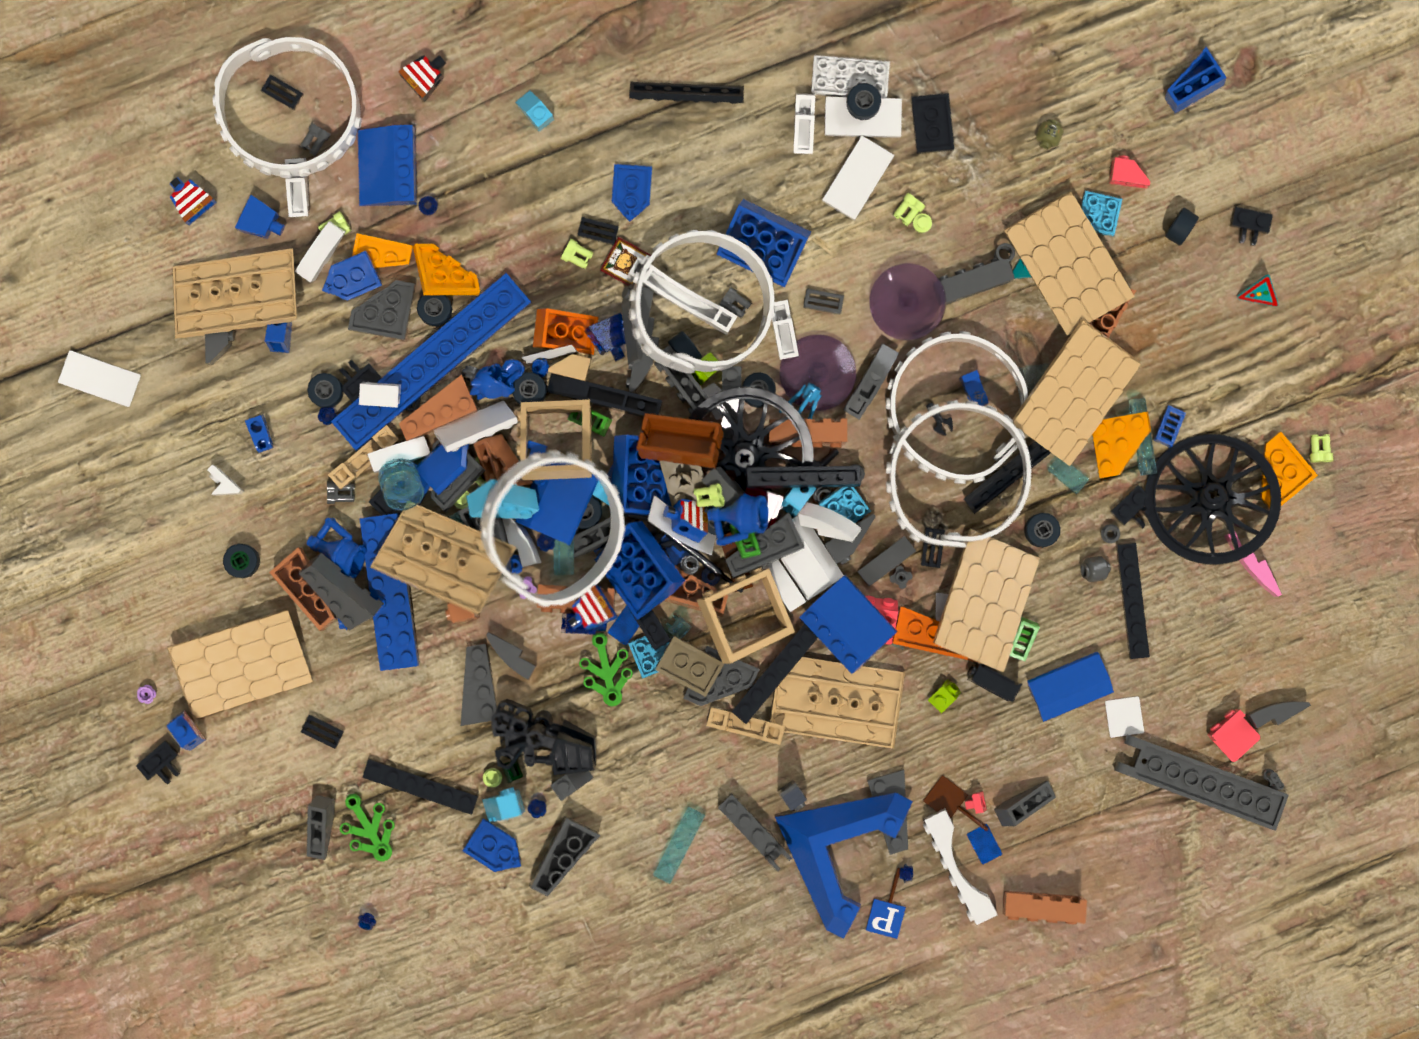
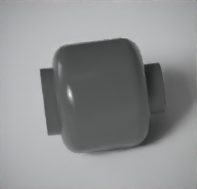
(1095, 569)

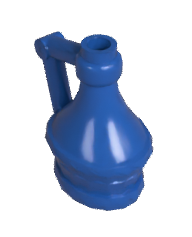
(746, 514)
(343, 552)

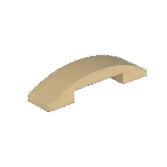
(360, 462)
(754, 728)

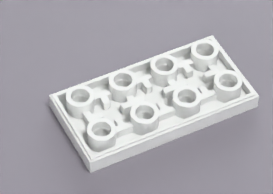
(839, 75)
(884, 124)
(858, 178)
(475, 426)

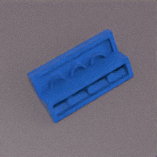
(1070, 686)

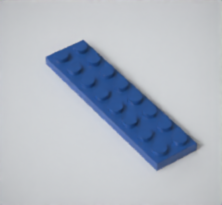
(394, 619)

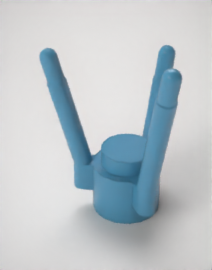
(809, 393)

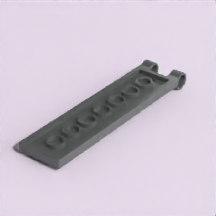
(1205, 784)

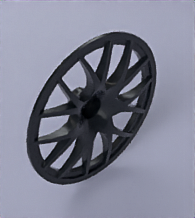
(752, 442)
(1216, 508)

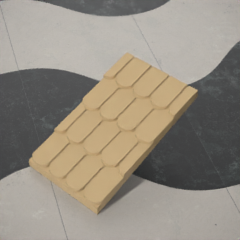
(1068, 262)
(234, 293)
(1076, 392)
(441, 558)
(986, 601)
(239, 664)
(833, 704)

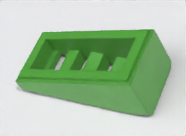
(603, 427)
(754, 544)
(1023, 656)

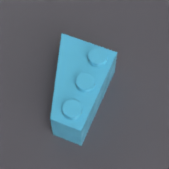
(517, 502)
(504, 806)

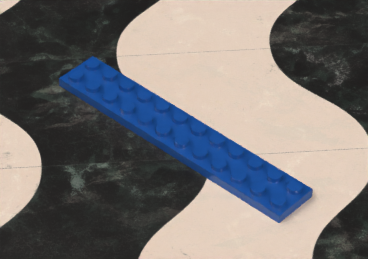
(436, 358)

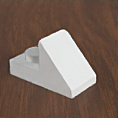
(227, 486)

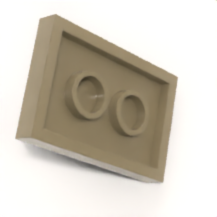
(682, 480)
(689, 666)

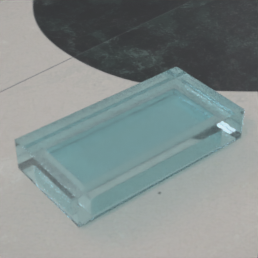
(1068, 475)
(563, 558)

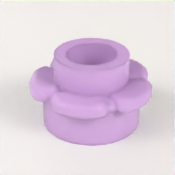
(141, 694)

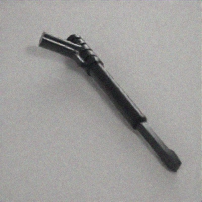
(701, 558)

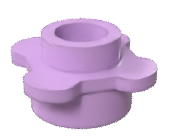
(528, 581)

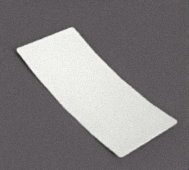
(99, 378)
(663, 523)

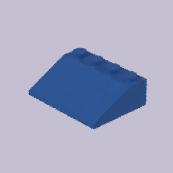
(387, 166)
(770, 237)
(636, 477)
(560, 505)
(642, 571)
(848, 624)

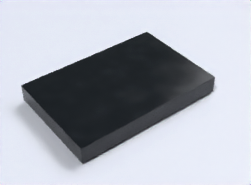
(932, 123)

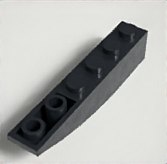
(604, 396)

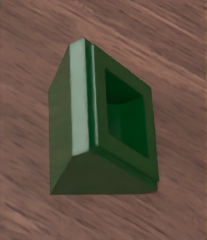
(513, 773)

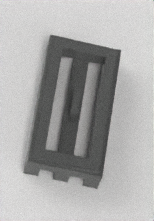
(826, 294)

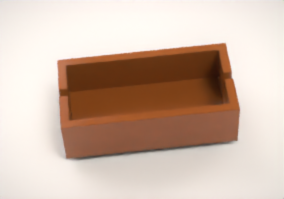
(680, 440)

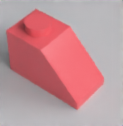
(1127, 173)

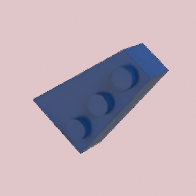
(1196, 82)

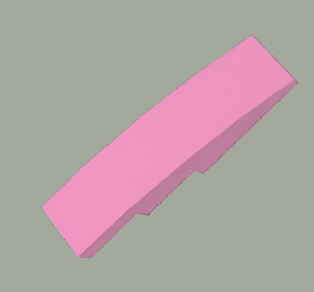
(1258, 570)

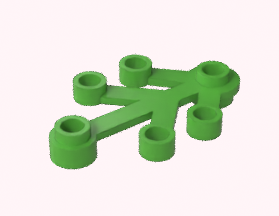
(606, 672)
(370, 830)

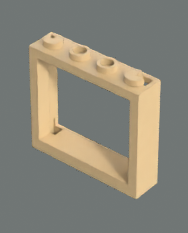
(557, 471)
(709, 614)

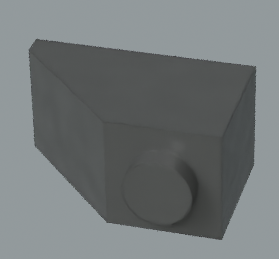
(216, 345)
(570, 783)

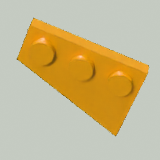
(382, 251)

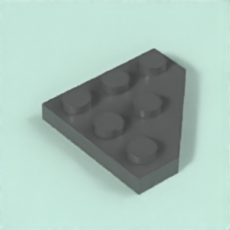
(385, 312)
(459, 485)
(730, 680)

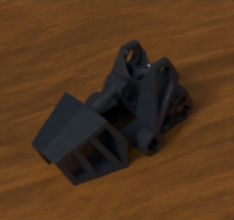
(571, 746)

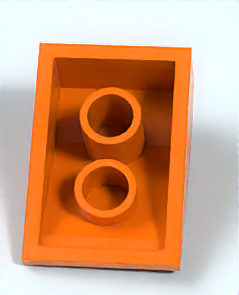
(561, 329)

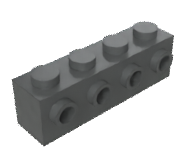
(685, 383)

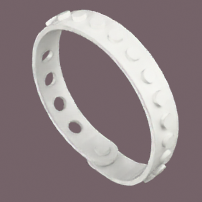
(260, 51)
(681, 361)
(1002, 451)
(956, 539)
(605, 561)

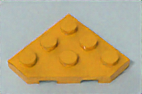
(443, 273)
(1118, 441)
(1289, 466)

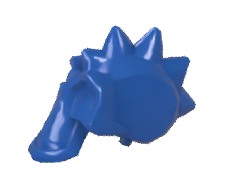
(496, 380)

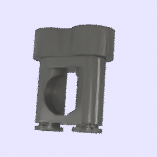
(319, 133)
(729, 298)
(333, 496)
(1273, 779)

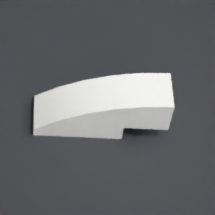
(804, 123)
(297, 192)
(320, 252)
(784, 330)
(408, 450)
(828, 522)
(519, 537)
(787, 589)

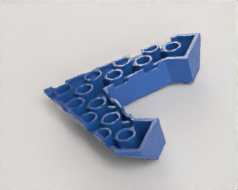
(813, 830)

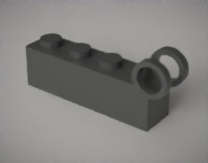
(980, 278)
(752, 830)

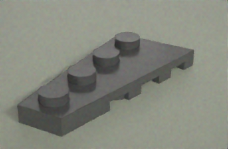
(775, 543)
(478, 688)
(885, 785)

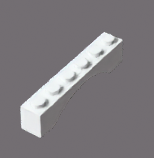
(684, 298)
(978, 902)

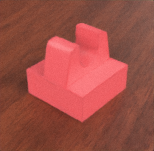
(977, 802)

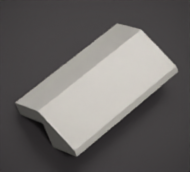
(812, 566)

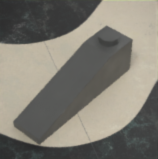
(634, 350)
(730, 379)

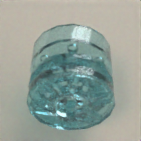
(400, 484)

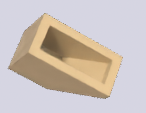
(572, 366)

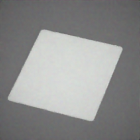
(1124, 717)

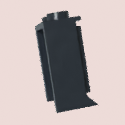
(993, 682)

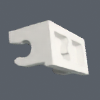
(379, 394)

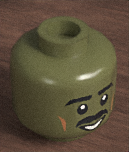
(1049, 134)

